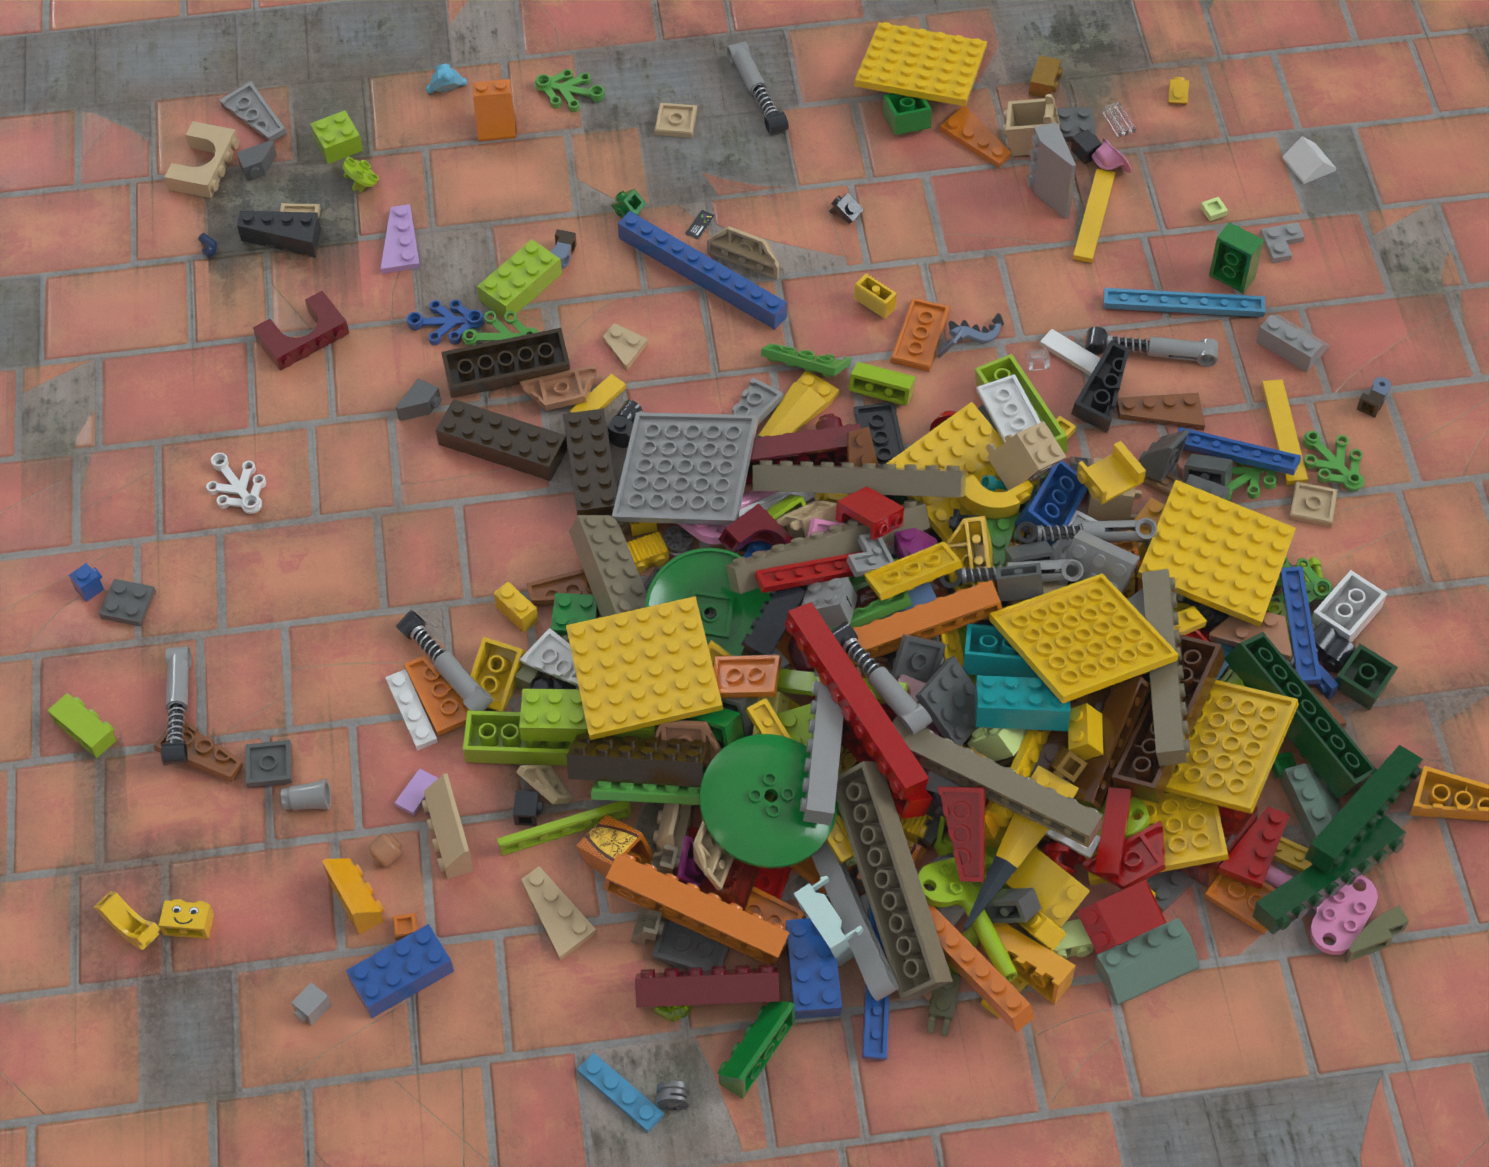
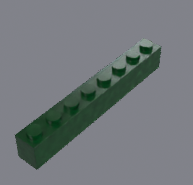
(1363, 809)
(1314, 885)

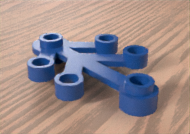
(448, 321)

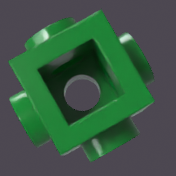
(627, 202)

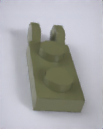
(943, 1004)

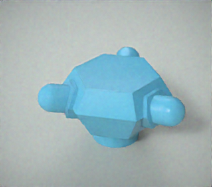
(445, 79)

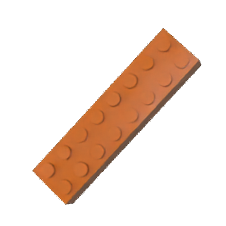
(695, 909)

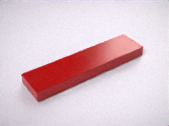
(1113, 832)

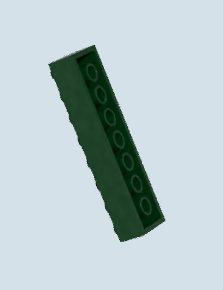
(1313, 727)

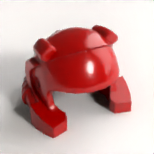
(1062, 856)

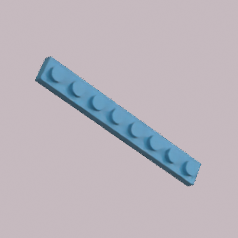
(1184, 302)

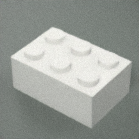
(1350, 606)

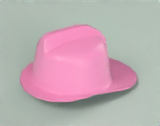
(1109, 158)

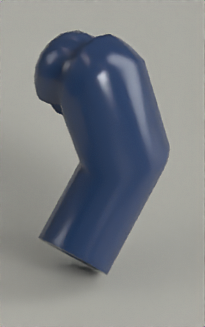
(210, 245)

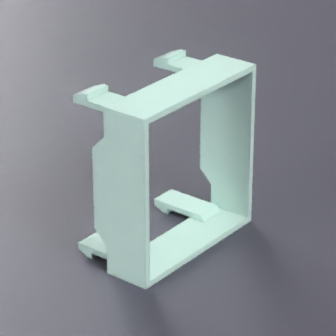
(826, 920)

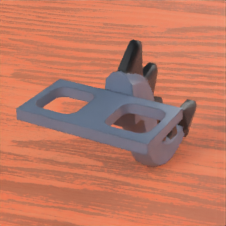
(964, 331)

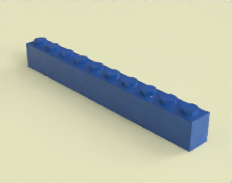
(702, 270)

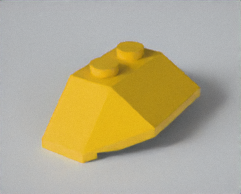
(972, 546)

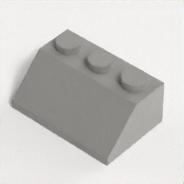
(1291, 342)

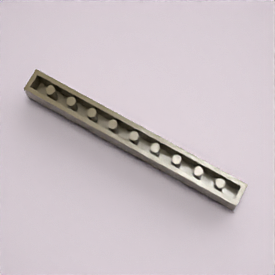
(849, 479)
(819, 545)
(1165, 680)
(1003, 785)

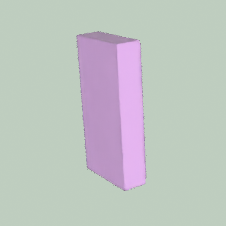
(412, 796)

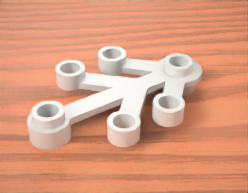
(236, 486)

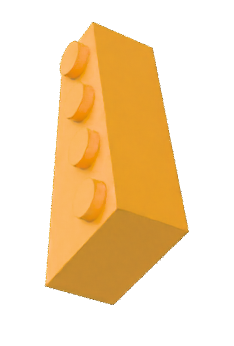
(1449, 796)
(1041, 967)

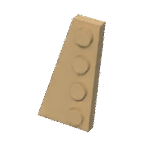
(559, 916)

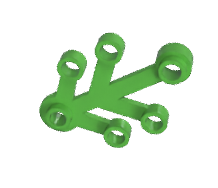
(546, 83)
(503, 333)
(1334, 463)
(1251, 474)
(1311, 587)

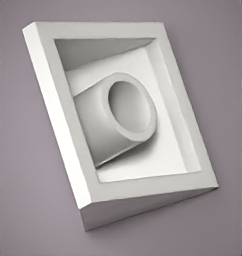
(1307, 161)

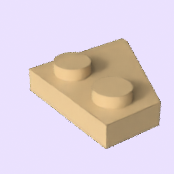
(624, 344)
(545, 782)

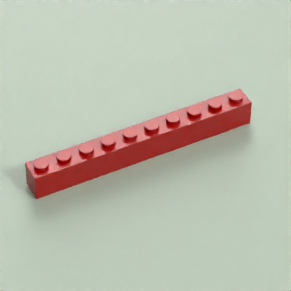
(856, 701)

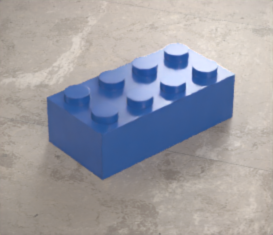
(1053, 499)
(400, 970)
(812, 972)

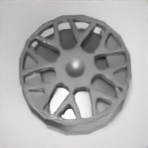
(677, 540)
(673, 1095)

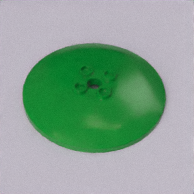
(705, 576)
(742, 818)

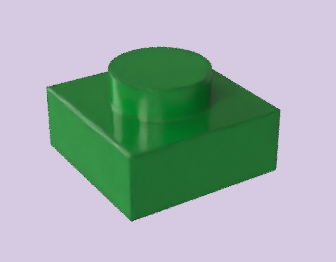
(1282, 762)

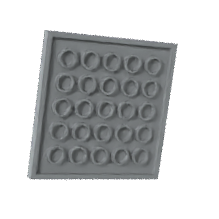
(685, 468)

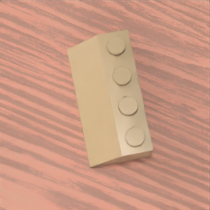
(447, 827)

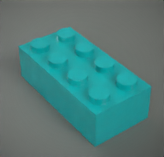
(992, 655)
(1018, 704)

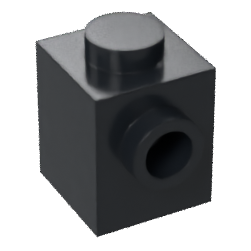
(1084, 145)
(527, 808)

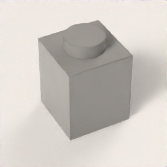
(310, 1004)

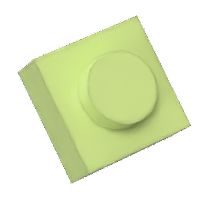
(1214, 208)

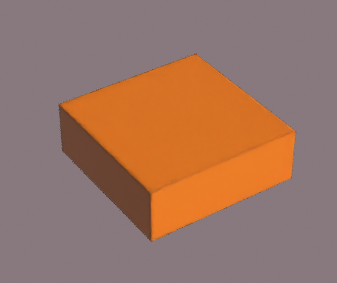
(404, 925)

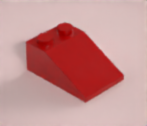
(1121, 917)

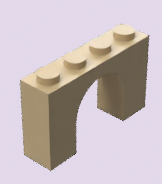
(204, 179)

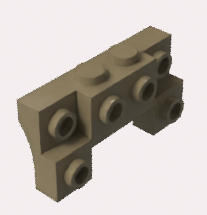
(649, 921)

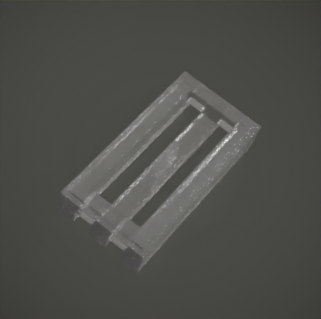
(1117, 124)

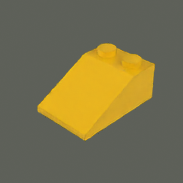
(496, 670)
(1055, 888)

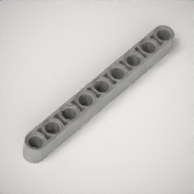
(851, 911)

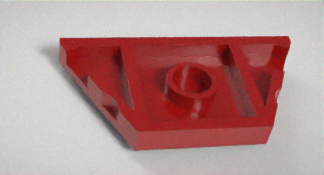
(1141, 858)

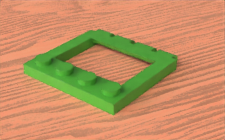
(878, 608)

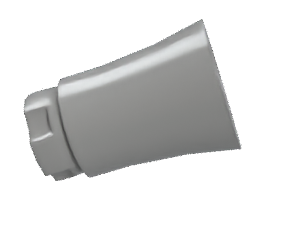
(307, 796)

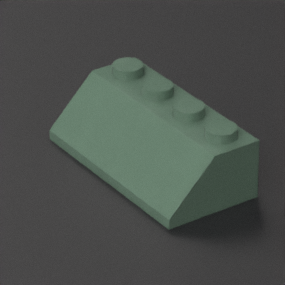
(1309, 799)
(1147, 961)

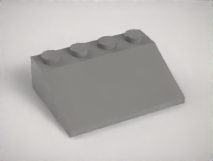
(1051, 168)

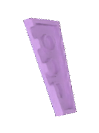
(400, 244)

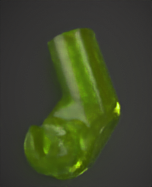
(673, 1013)

